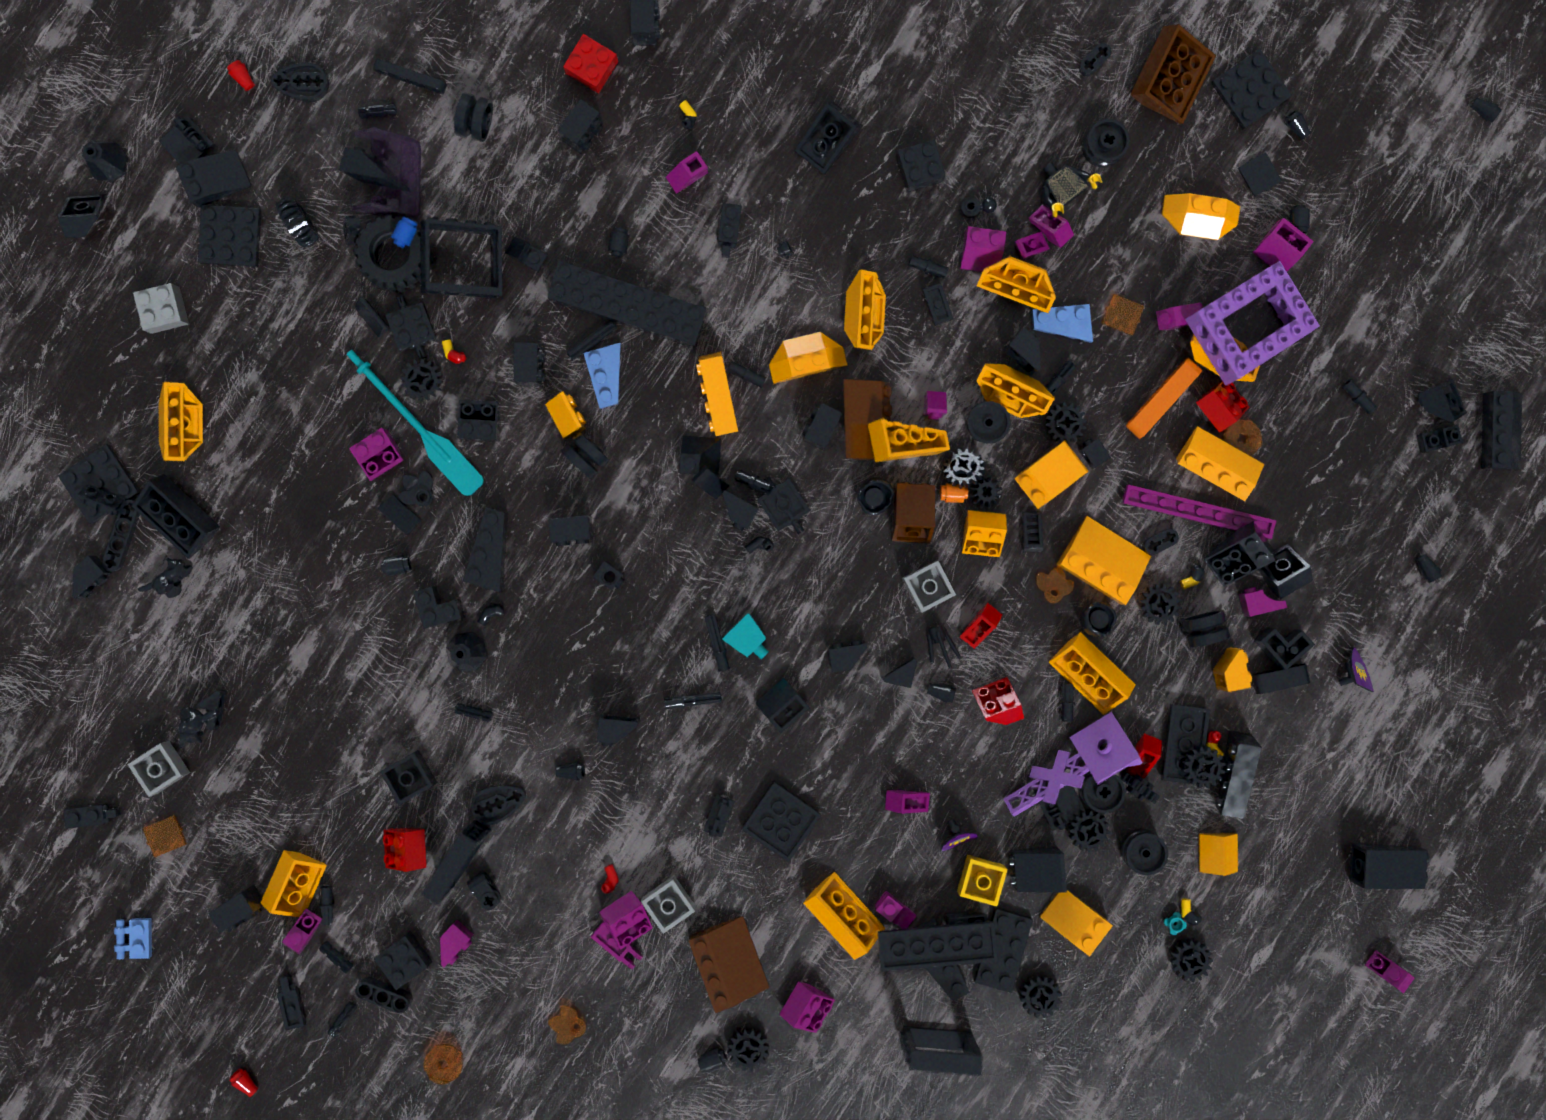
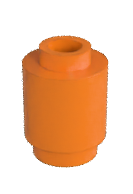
(953, 494)

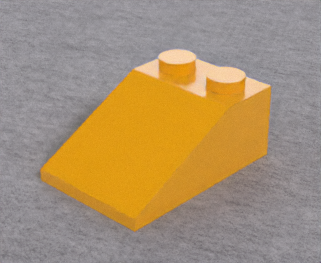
(1051, 474)
(1076, 921)

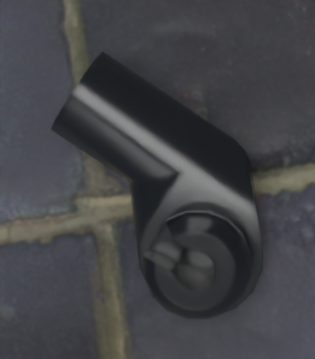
(761, 543)

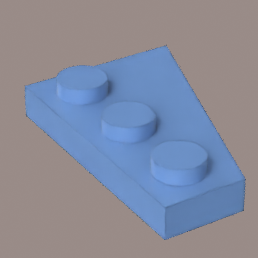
(1065, 321)
(604, 373)

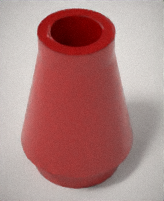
(240, 74)
(243, 1082)

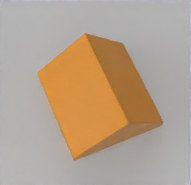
(1218, 853)

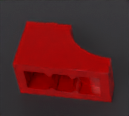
(981, 625)
(1149, 751)

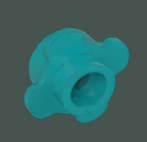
(1174, 929)

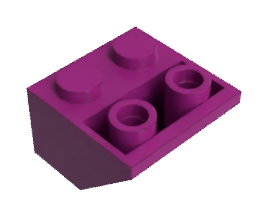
(1283, 244)
(377, 453)
(626, 919)
(806, 1007)

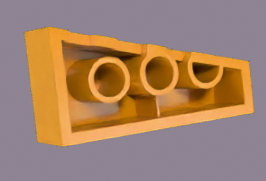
(718, 394)
(904, 441)

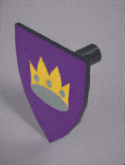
(1356, 672)
(958, 838)

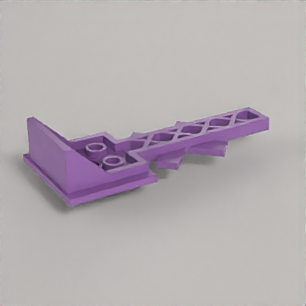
(1101, 763)

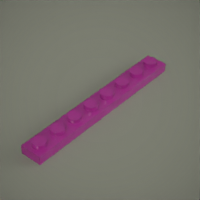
(1195, 510)

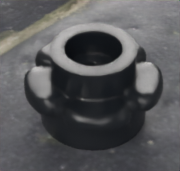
(784, 249)

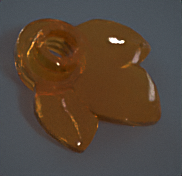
(1054, 581)
(564, 1024)

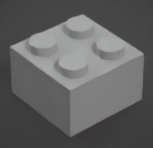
(161, 308)
(928, 586)
(158, 768)
(668, 904)

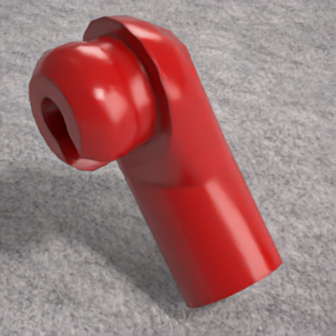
(611, 881)

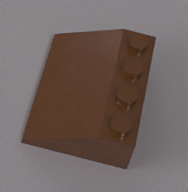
(1173, 73)
(863, 404)
(728, 963)

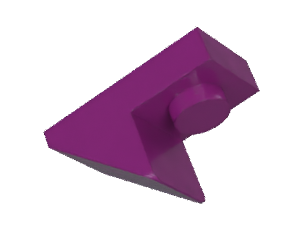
(1031, 246)

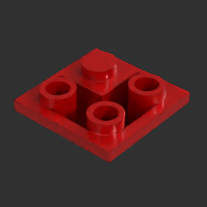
(999, 702)

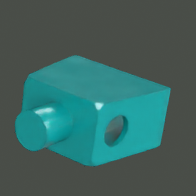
(747, 637)

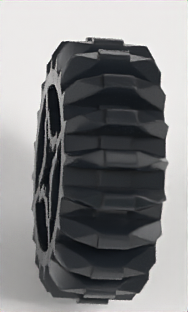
(297, 221)

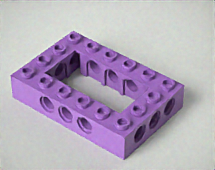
(1219, 344)

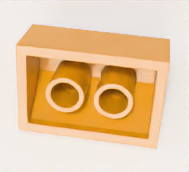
(292, 884)

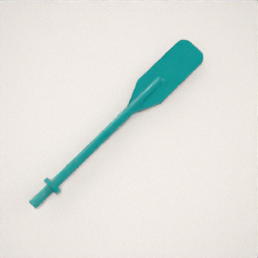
(439, 449)

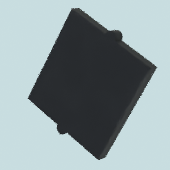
(1259, 174)

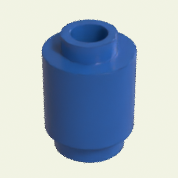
(404, 232)

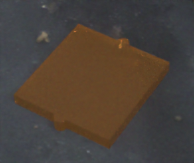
(1122, 314)
(164, 836)

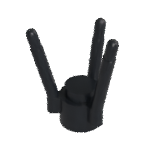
(939, 634)

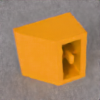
(565, 416)
(984, 533)
(1232, 671)

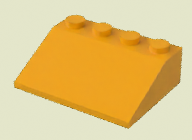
(1104, 561)

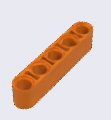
(1164, 398)

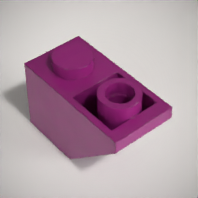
(687, 172)
(935, 405)
(302, 931)
(452, 941)
(1389, 971)

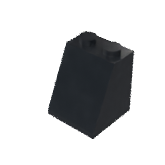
(1038, 870)

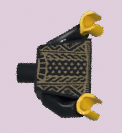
(1065, 186)

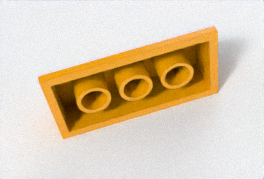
(1220, 463)
(1092, 673)
(844, 916)

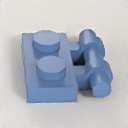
(139, 938)

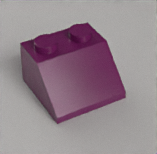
(982, 248)

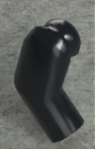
(489, 611)

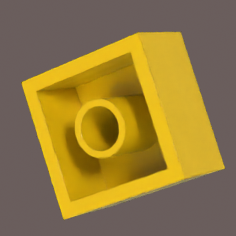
(982, 880)

